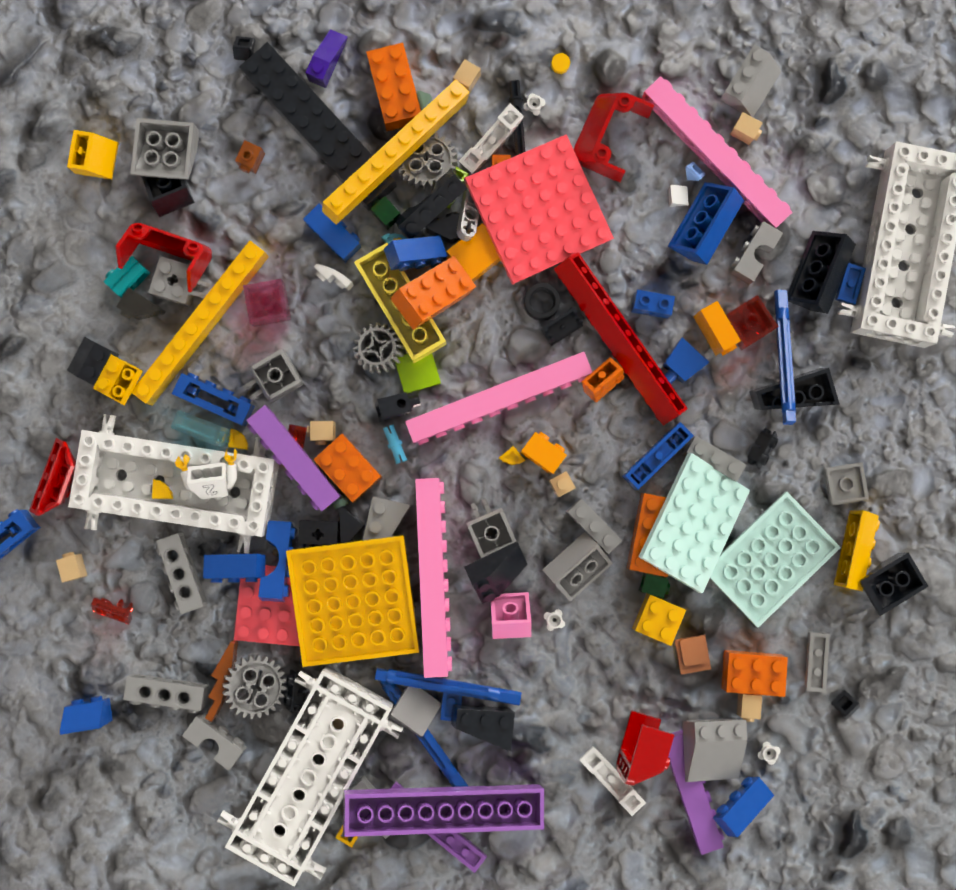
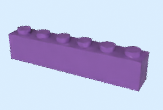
(293, 457)
(695, 801)

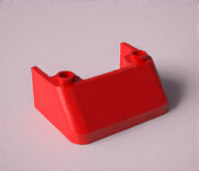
(588, 148)
(166, 242)
(643, 749)

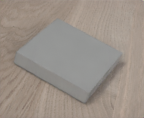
(845, 484)
(415, 710)

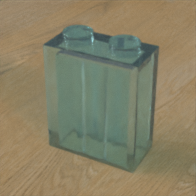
(201, 428)

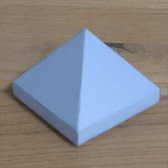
(694, 172)

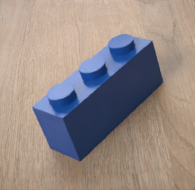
(333, 235)
(415, 253)
(234, 567)
(743, 806)

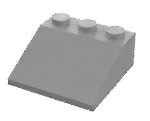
(164, 149)
(714, 748)

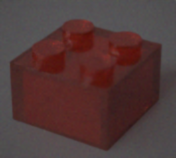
(751, 322)

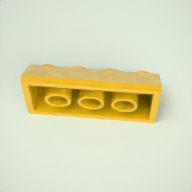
(856, 549)

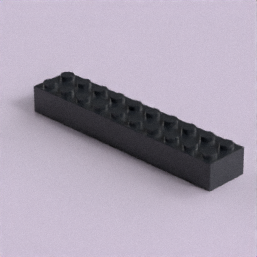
(310, 117)

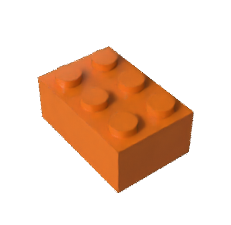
(347, 468)
(754, 673)

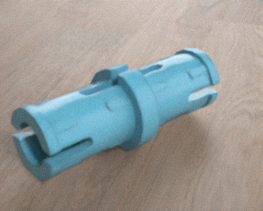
(395, 444)

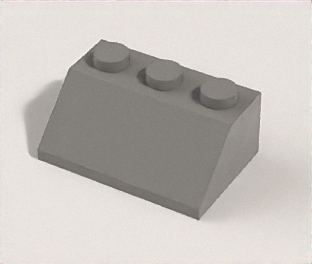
(752, 82)
(577, 566)

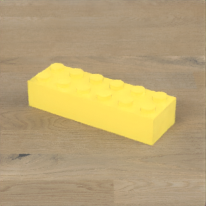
(383, 285)

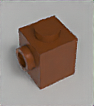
(249, 157)

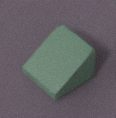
(423, 99)

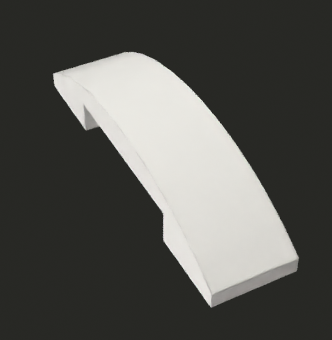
(492, 140)
(610, 778)

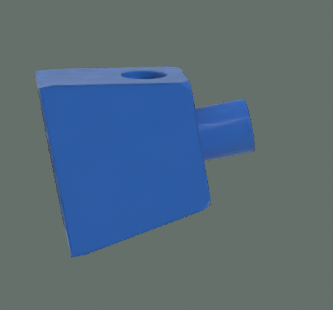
(683, 362)

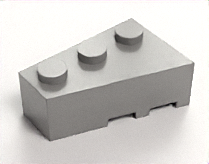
(384, 518)

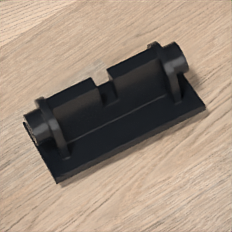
(766, 442)
(294, 698)

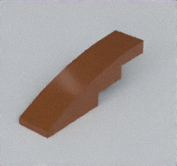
(226, 661)

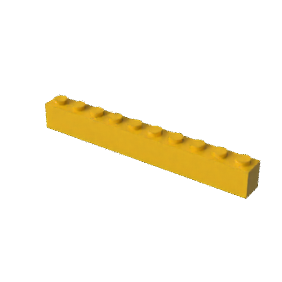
(395, 152)
(200, 323)

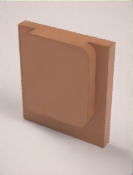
(692, 654)

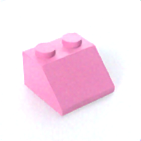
(511, 616)

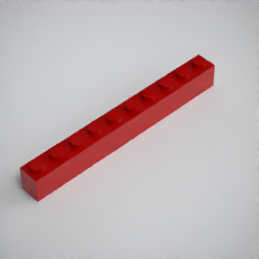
(620, 338)

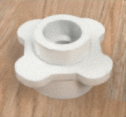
(532, 98)
(559, 623)
(771, 759)

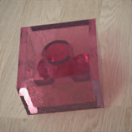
(267, 302)

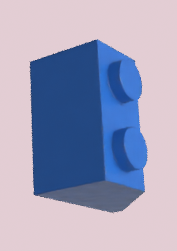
(86, 715)

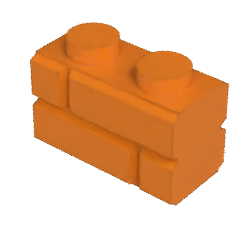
(603, 379)

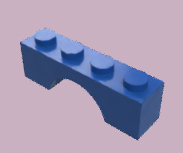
(274, 586)

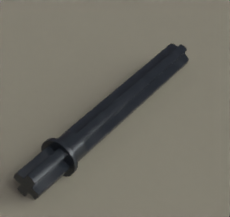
(516, 100)

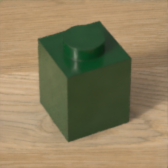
(385, 212)
(654, 585)

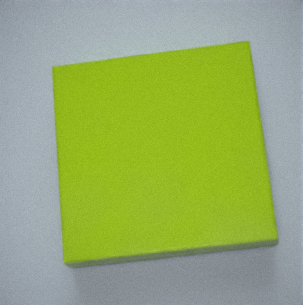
(417, 375)

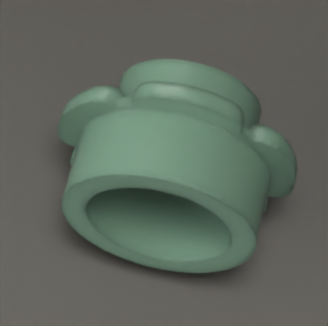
(340, 502)

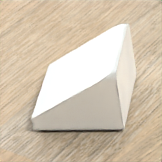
(678, 195)

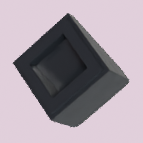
(243, 48)
(845, 704)

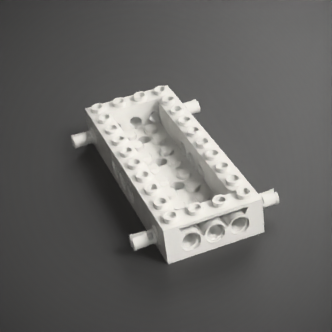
(925, 252)
(100, 490)
(293, 769)

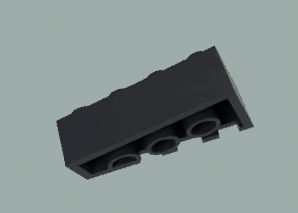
(810, 389)

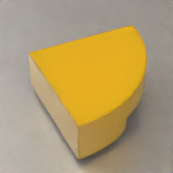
(237, 440)
(512, 457)
(161, 490)

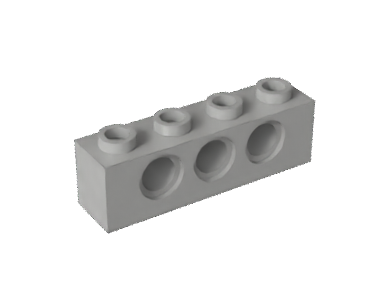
(190, 580)
(135, 695)

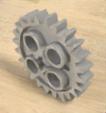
(425, 175)
(237, 681)

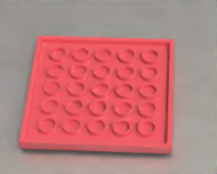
(538, 208)

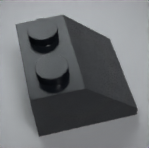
(90, 360)

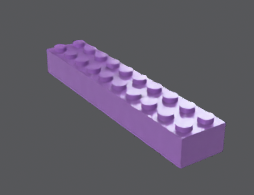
(443, 810)

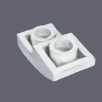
(329, 274)

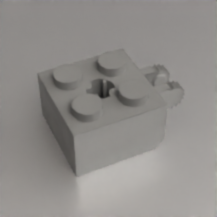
(163, 287)
(264, 372)
(480, 526)

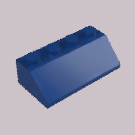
(706, 222)

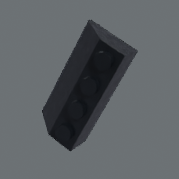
(821, 271)

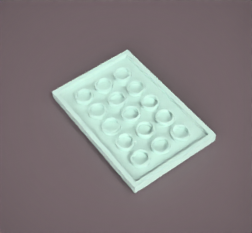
(694, 523)
(772, 559)

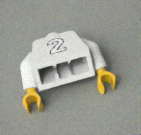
(211, 479)

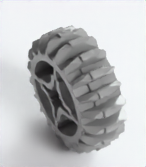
(363, 351)

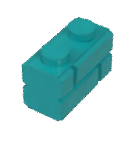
(128, 277)

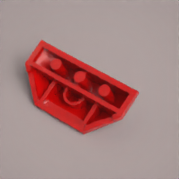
(55, 480)

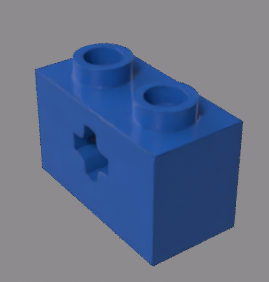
(652, 304)

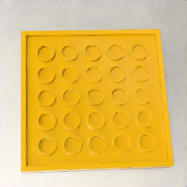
(353, 601)

